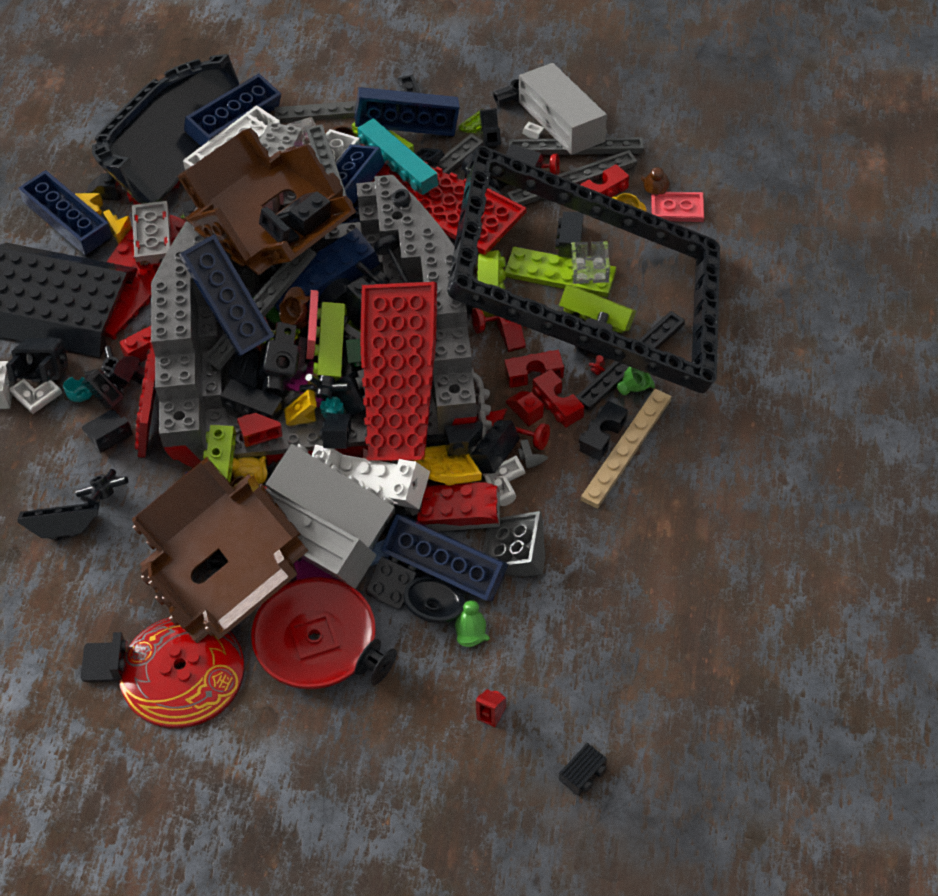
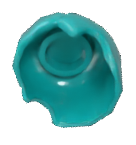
(75, 390)

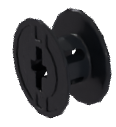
(375, 661)

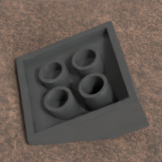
(518, 543)

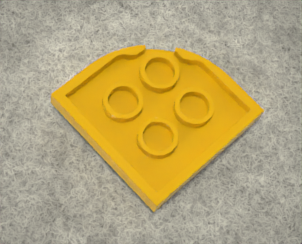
(449, 468)

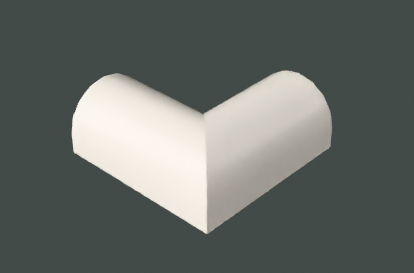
(35, 398)
(506, 472)

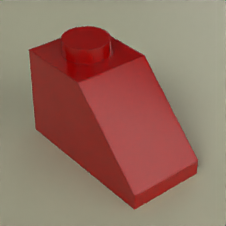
(511, 334)
(526, 406)
(258, 429)
(490, 707)

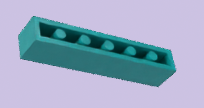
(398, 157)

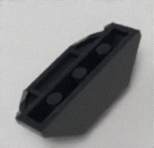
(59, 521)

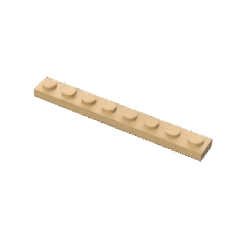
(625, 448)

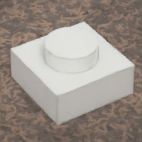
(532, 130)

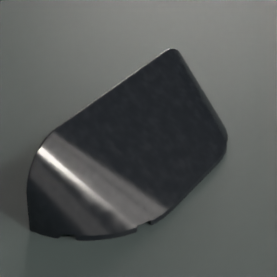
(147, 137)

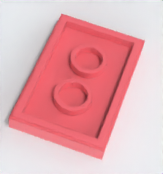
(678, 206)
(312, 324)

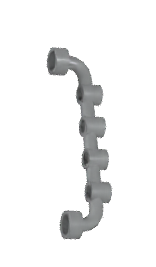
(481, 408)

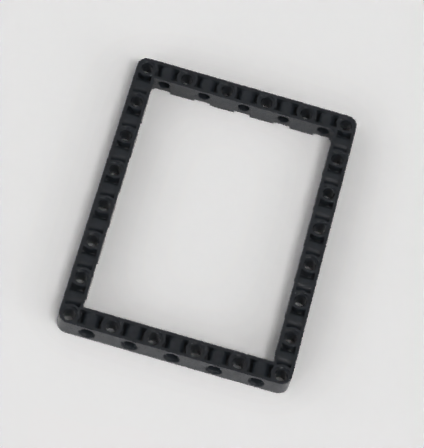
(463, 287)

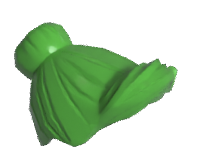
(635, 381)
(471, 625)

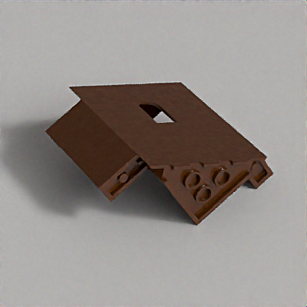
(239, 180)
(197, 520)

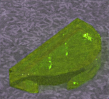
(471, 124)

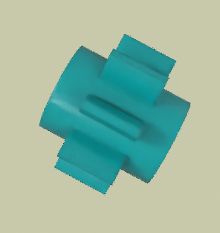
(331, 406)

